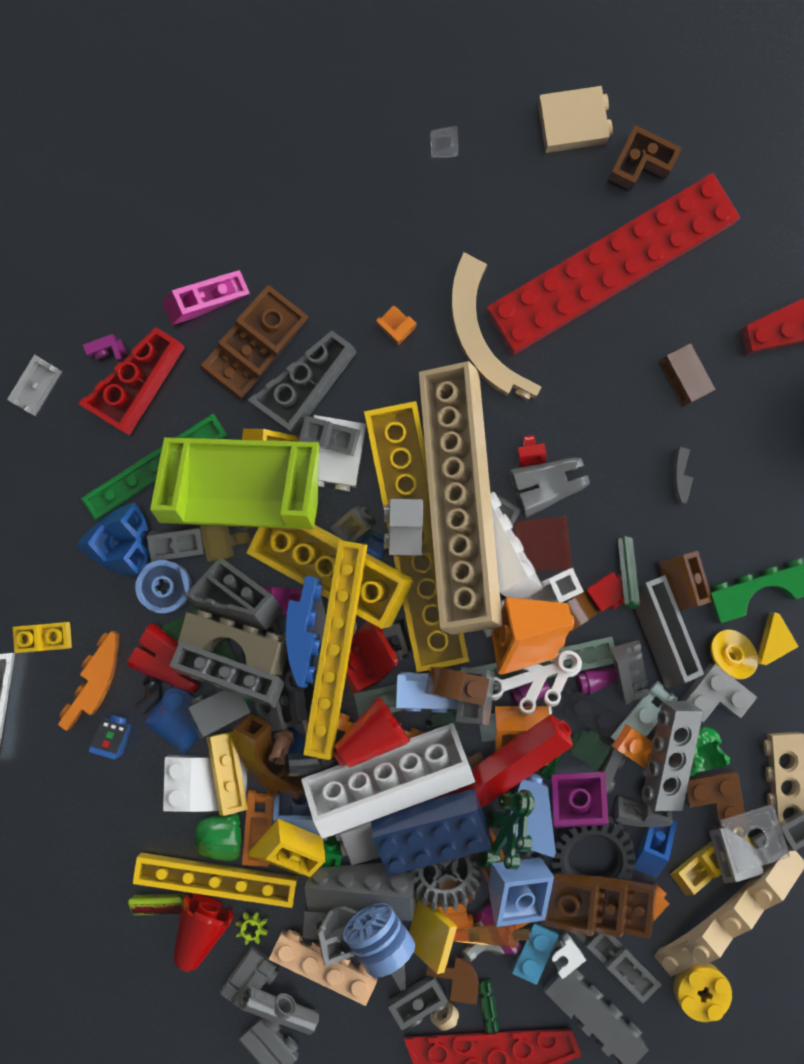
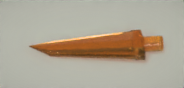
(492, 935)

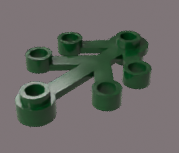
(522, 805)

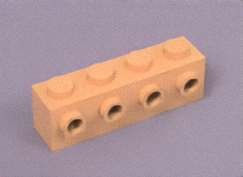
(306, 960)

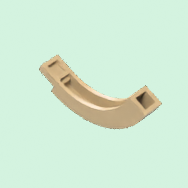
(469, 335)

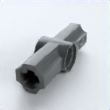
(278, 1010)

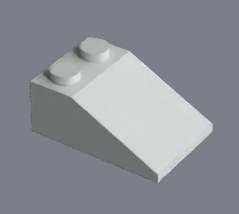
(191, 783)

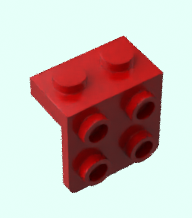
(369, 658)

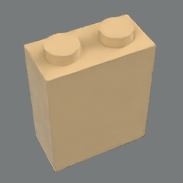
(574, 119)

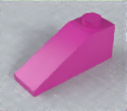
(204, 297)

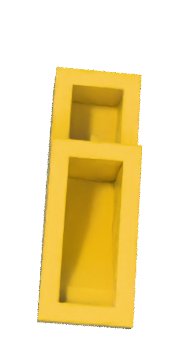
(698, 870)

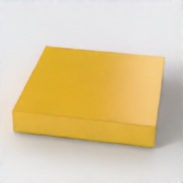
(432, 936)

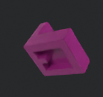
(101, 347)

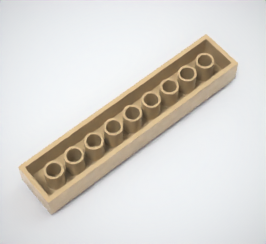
(460, 499)

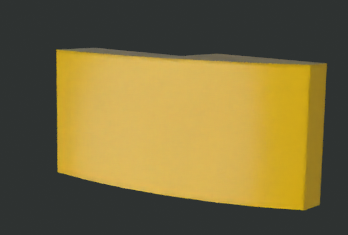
(42, 637)

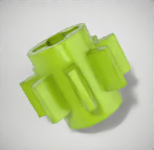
(254, 920)

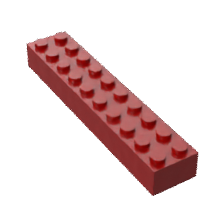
(612, 264)

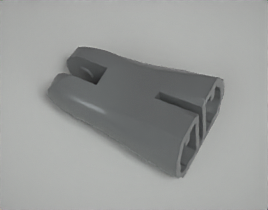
(545, 484)

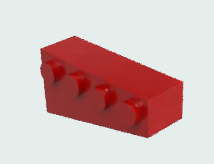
(775, 330)
(134, 382)

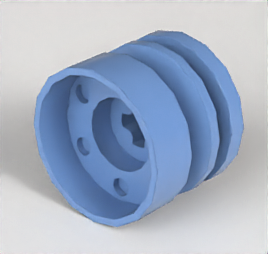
(379, 940)

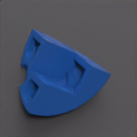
(118, 541)

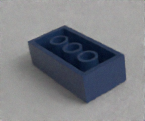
(431, 832)

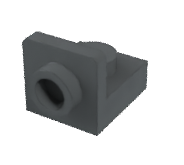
(354, 523)

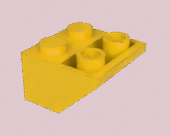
(290, 849)

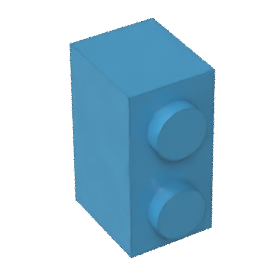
(534, 954)

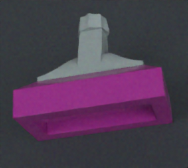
(483, 917)

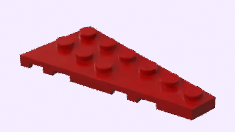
(508, 1047)

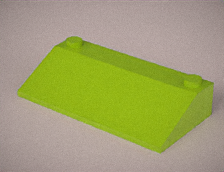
(237, 483)

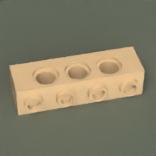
(774, 747)

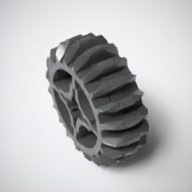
(447, 886)

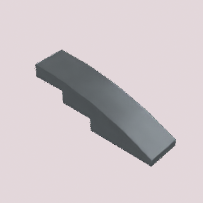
(621, 964)

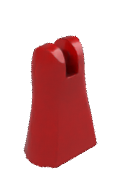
(156, 656)

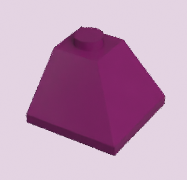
(580, 799)

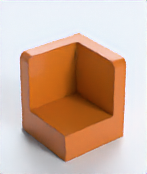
(396, 325)

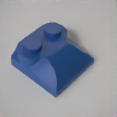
(171, 720)

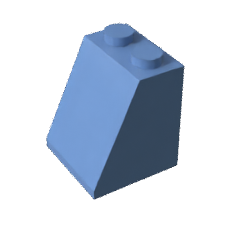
(540, 820)

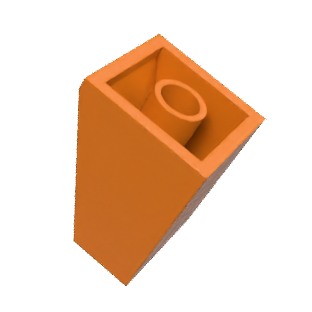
(530, 633)

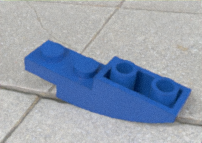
(300, 642)

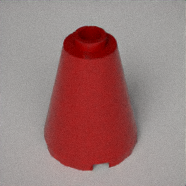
(370, 736)
(199, 929)

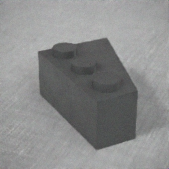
(234, 596)

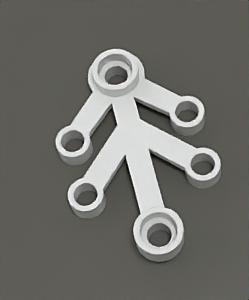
(538, 675)

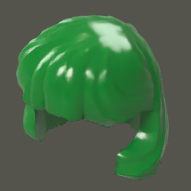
(707, 752)
(219, 837)

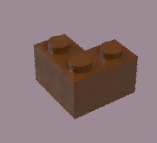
(647, 152)
(718, 789)

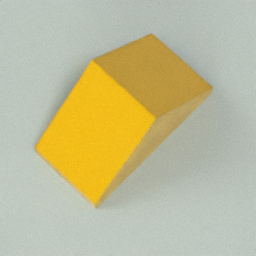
(775, 640)

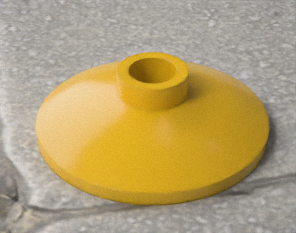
(734, 654)

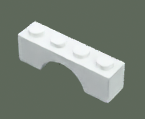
(555, 589)

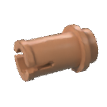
(283, 740)

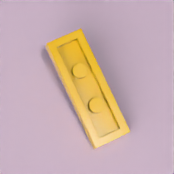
(226, 773)

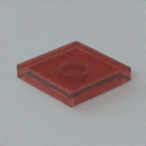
(545, 543)

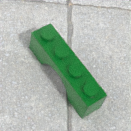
(732, 600)

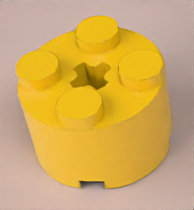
(710, 1005)

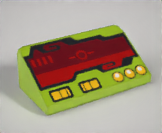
(156, 904)

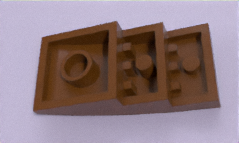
(254, 342)
(601, 906)

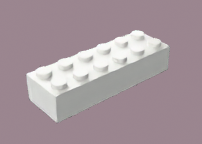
(388, 783)

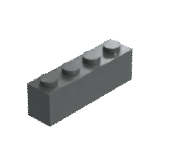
(667, 633)

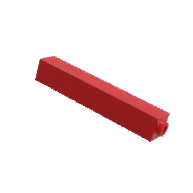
(518, 759)

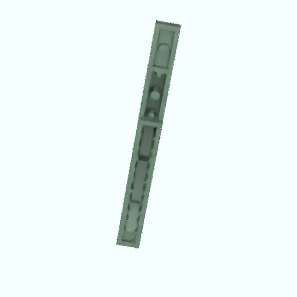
(592, 654)

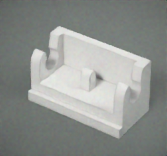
(568, 956)

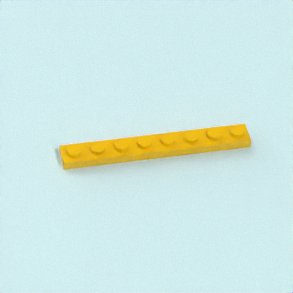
(335, 649)

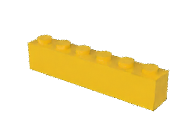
(215, 880)

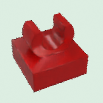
(531, 452)

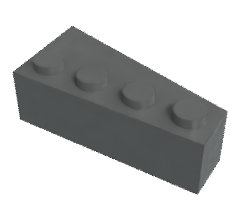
(597, 1017)

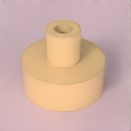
(445, 1018)

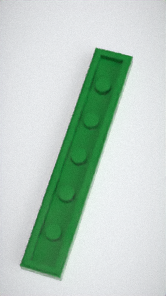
(143, 473)

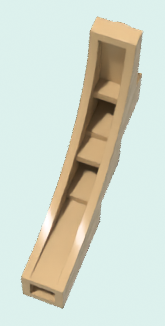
(733, 918)

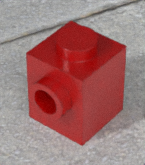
(607, 592)

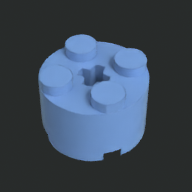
(152, 576)

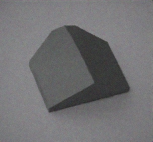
(331, 935)

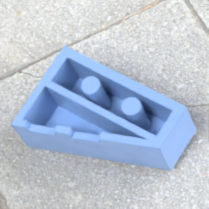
(412, 694)

